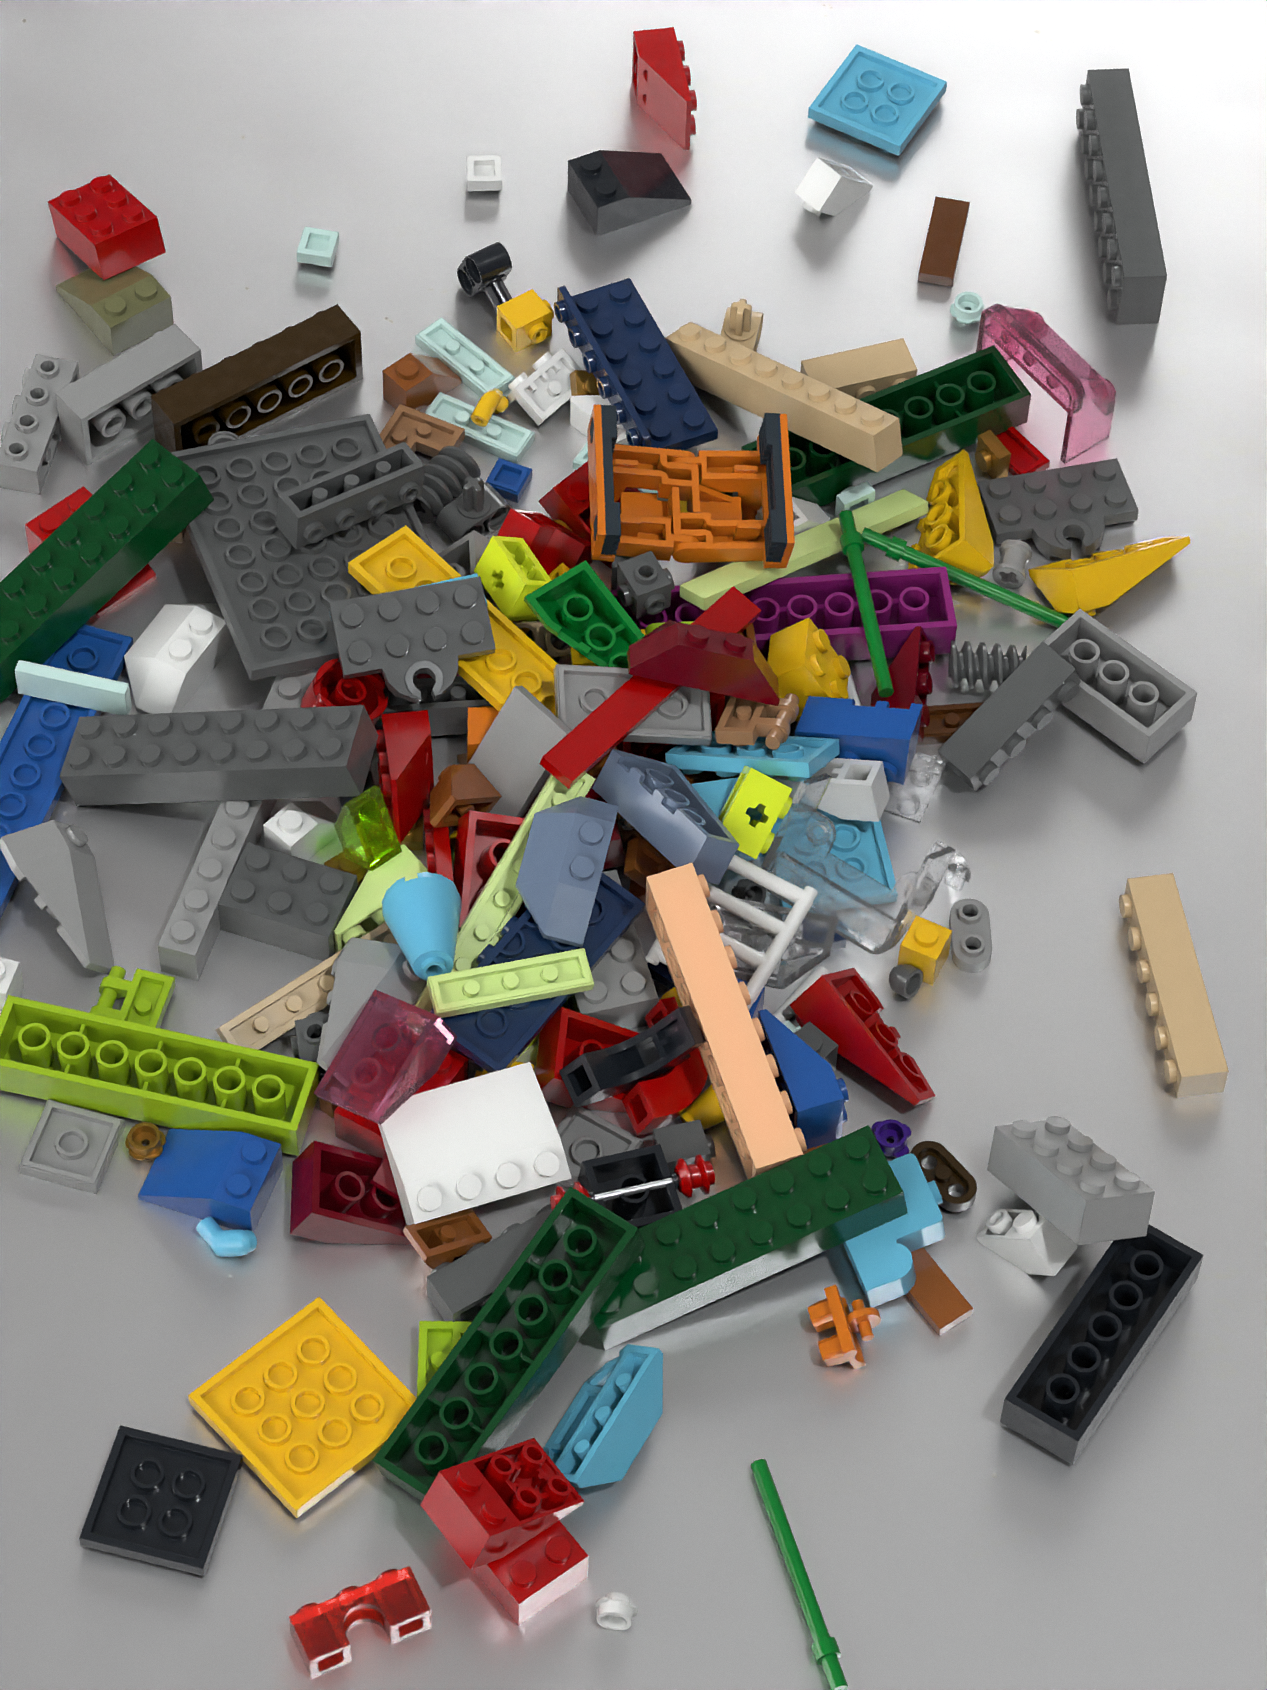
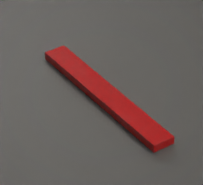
(635, 701)

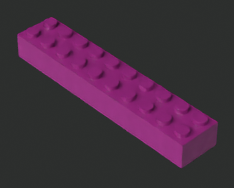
(899, 598)

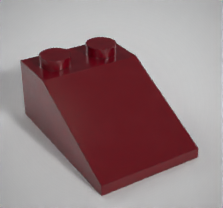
(337, 1201)

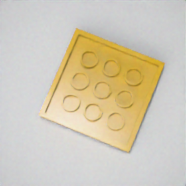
(305, 1406)

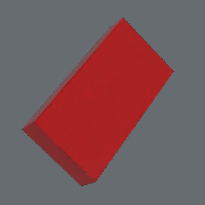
(1024, 456)

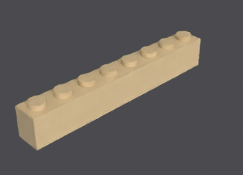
(767, 386)

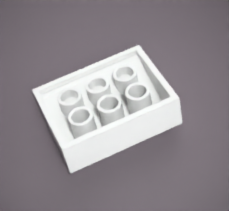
(473, 1144)

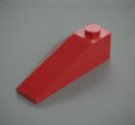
(849, 1015)

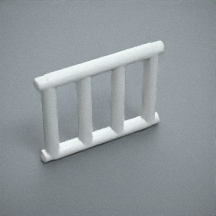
(784, 930)

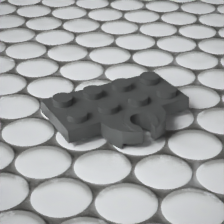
(1058, 506)
(413, 634)

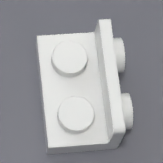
(546, 387)

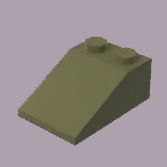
(120, 308)

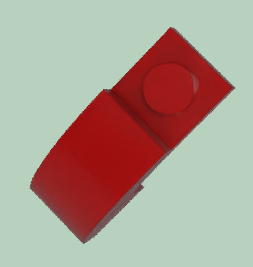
(663, 1099)

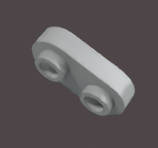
(970, 932)

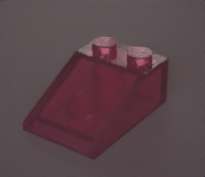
(385, 1058)

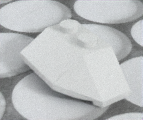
(176, 656)

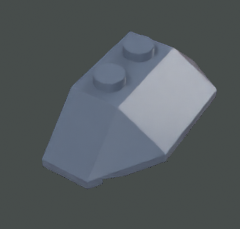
(565, 866)

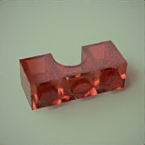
(389, 1601)

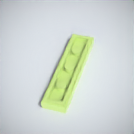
(510, 983)

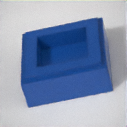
(509, 479)

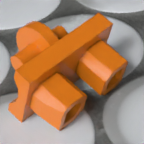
(836, 1312)

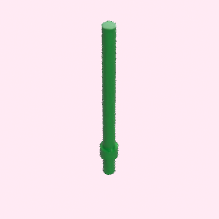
(852, 547)
(897, 549)
(824, 1647)

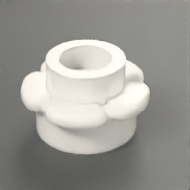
(615, 1611)

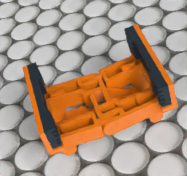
(715, 523)

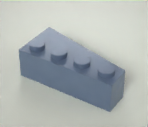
(667, 812)

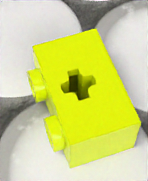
(509, 574)
(749, 791)

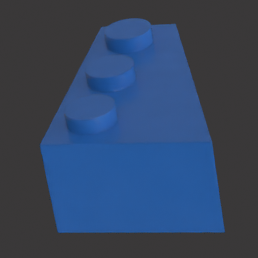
(865, 731)

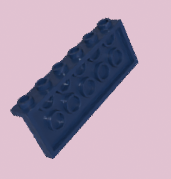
(635, 367)
(501, 1034)

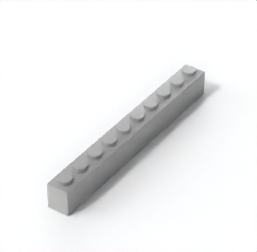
(195, 917)

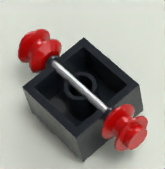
(640, 1184)

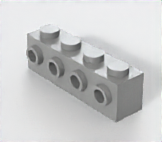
(34, 429)

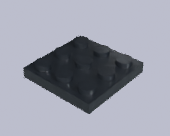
(161, 1500)

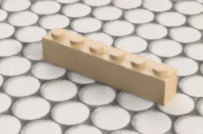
(1174, 986)

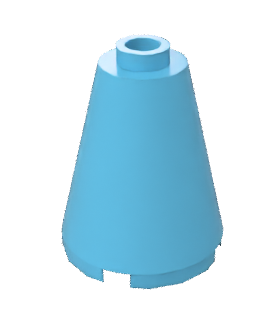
(424, 921)

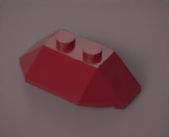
(704, 661)

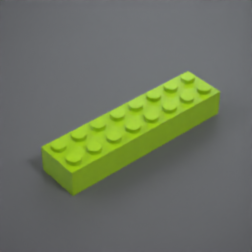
(154, 1073)

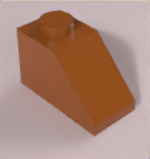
(417, 381)
(457, 792)

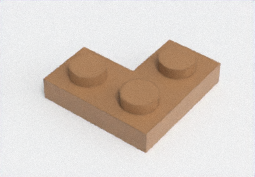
(420, 431)

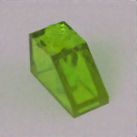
(367, 830)

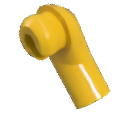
(489, 403)

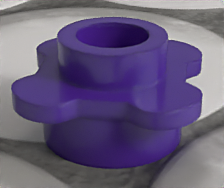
(892, 1130)

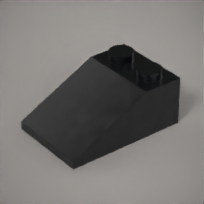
(623, 188)

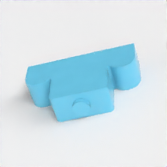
(884, 1254)

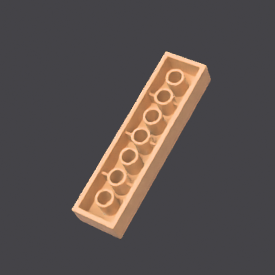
(733, 1046)

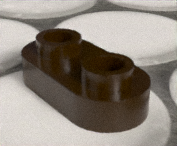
(947, 1174)

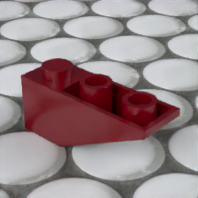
(911, 676)

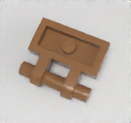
(747, 720)

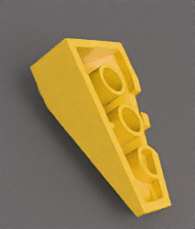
(956, 520)
(1104, 576)

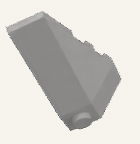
(67, 881)
(358, 972)

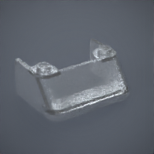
(865, 908)

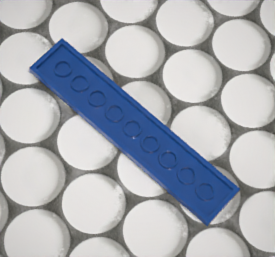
(40, 738)

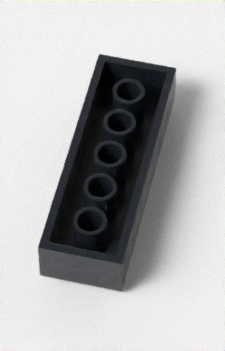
(1100, 1341)

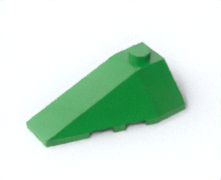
(585, 616)

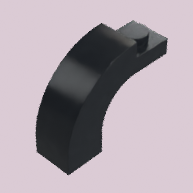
(638, 1059)

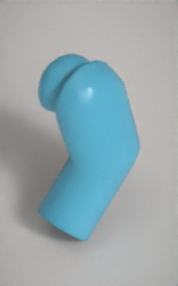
(226, 1242)

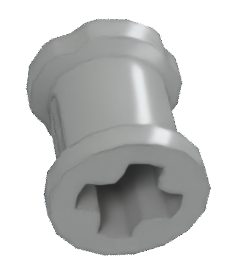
(1010, 570)

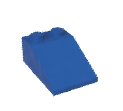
(809, 1082)
(215, 1176)

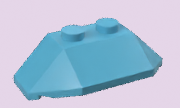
(610, 1418)

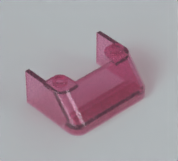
(1057, 369)

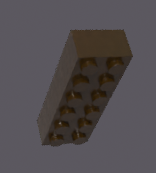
(261, 382)

